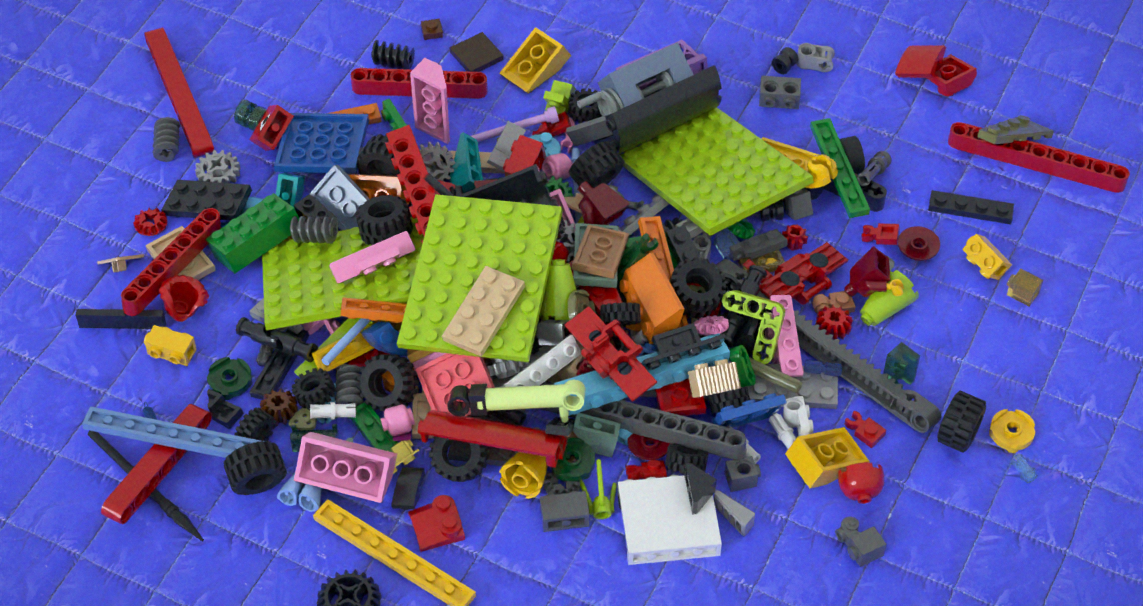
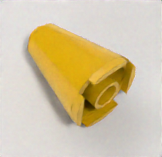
(524, 474)

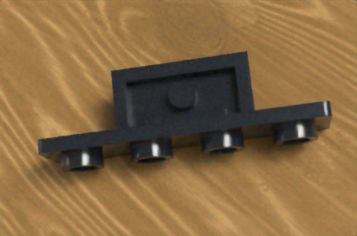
(678, 343)

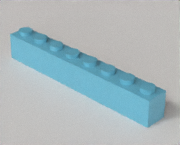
(604, 391)

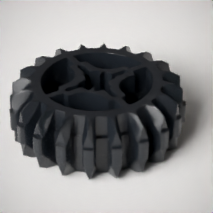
(350, 590)

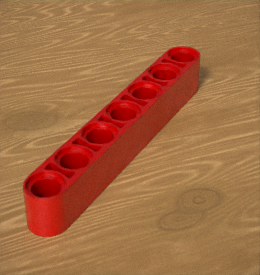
(398, 83)
(170, 262)
(150, 470)

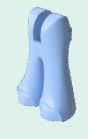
(308, 498)

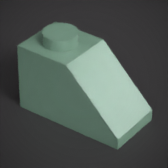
(597, 433)

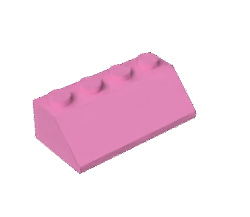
(430, 100)
(345, 466)

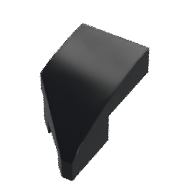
(223, 411)

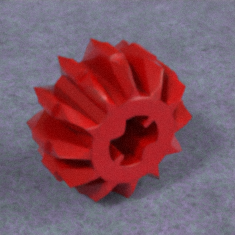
(834, 321)

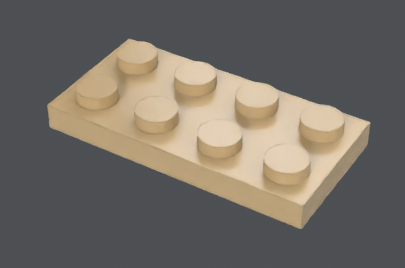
(483, 311)

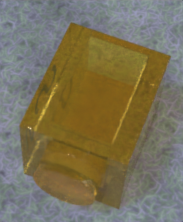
(1024, 287)

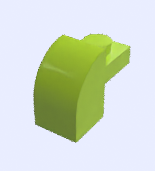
(559, 96)

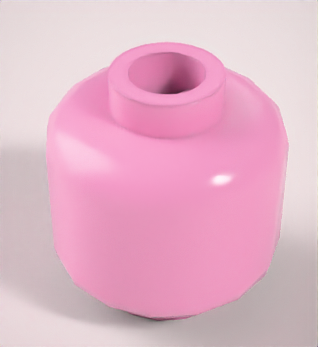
(557, 166)
(397, 420)

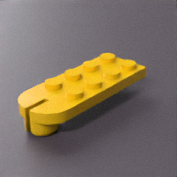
(819, 166)

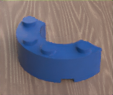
(383, 338)

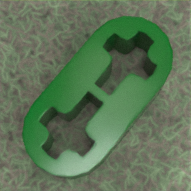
(744, 368)

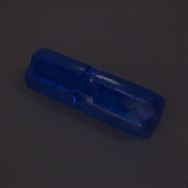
(817, 367)

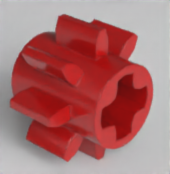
(795, 237)

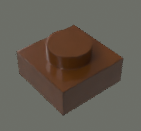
(431, 29)

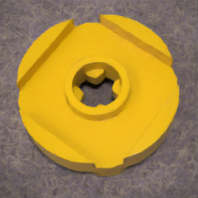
(1008, 440)

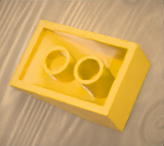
(535, 61)
(823, 454)

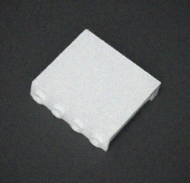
(542, 366)
(661, 522)

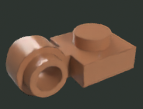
(837, 299)

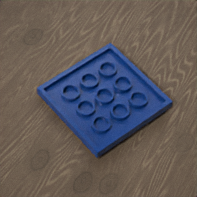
(320, 141)

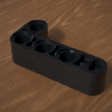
(873, 192)

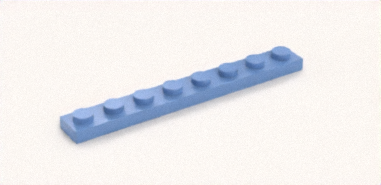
(163, 432)

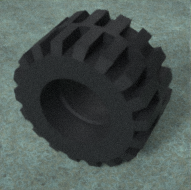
(375, 158)
(597, 165)
(383, 218)
(704, 275)
(372, 381)
(961, 421)
(255, 468)
(457, 473)

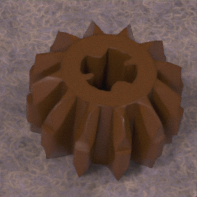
(280, 405)

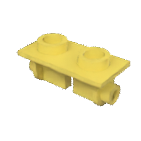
(404, 453)

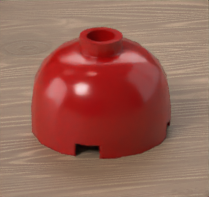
(861, 481)

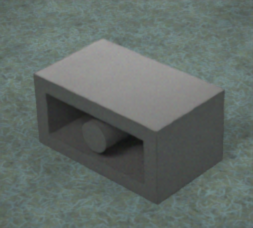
(564, 511)

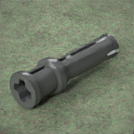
(875, 167)

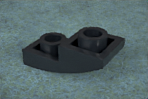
(407, 488)

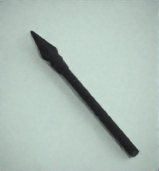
(168, 507)

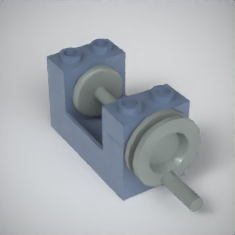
(622, 86)

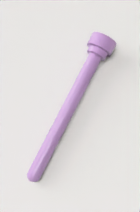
(548, 116)

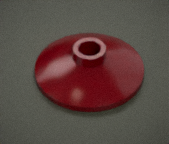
(918, 243)
(639, 447)

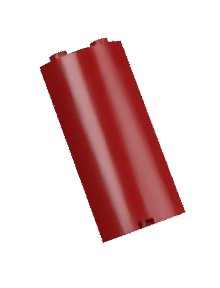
(493, 434)

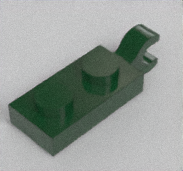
(634, 254)

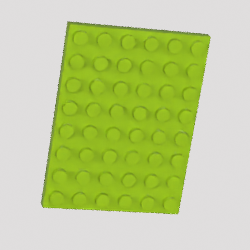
(715, 170)
(456, 247)
(303, 288)

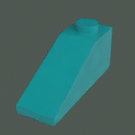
(467, 163)

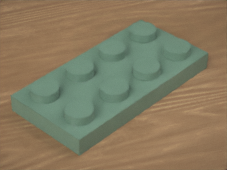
(587, 279)

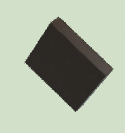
(476, 53)

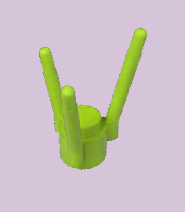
(601, 506)

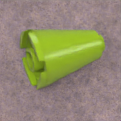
(557, 291)
(884, 304)

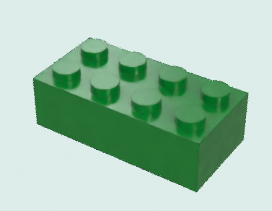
(252, 233)

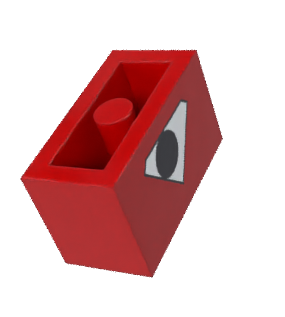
(271, 127)

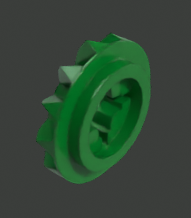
(742, 229)

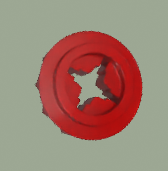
(148, 228)

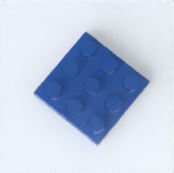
(749, 411)

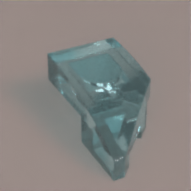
(723, 241)

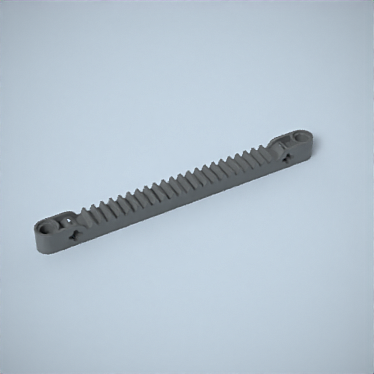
(917, 414)

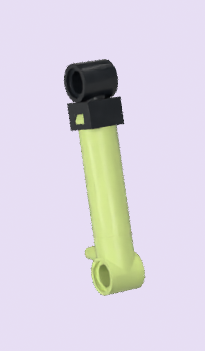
(483, 399)

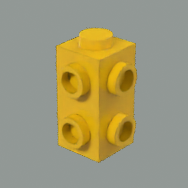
(986, 256)
(170, 345)

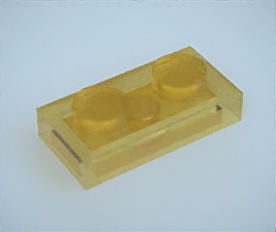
(768, 261)

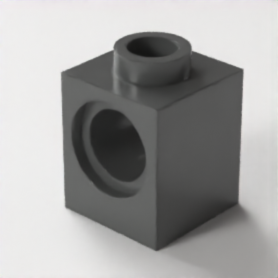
(738, 481)

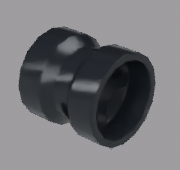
(784, 61)
(773, 211)

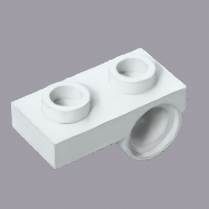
(797, 414)

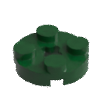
(229, 388)
(580, 469)

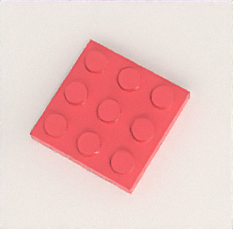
(449, 371)

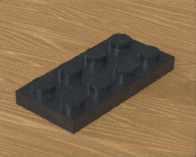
(192, 197)

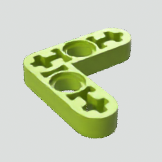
(766, 320)

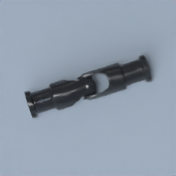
(749, 286)
(276, 339)

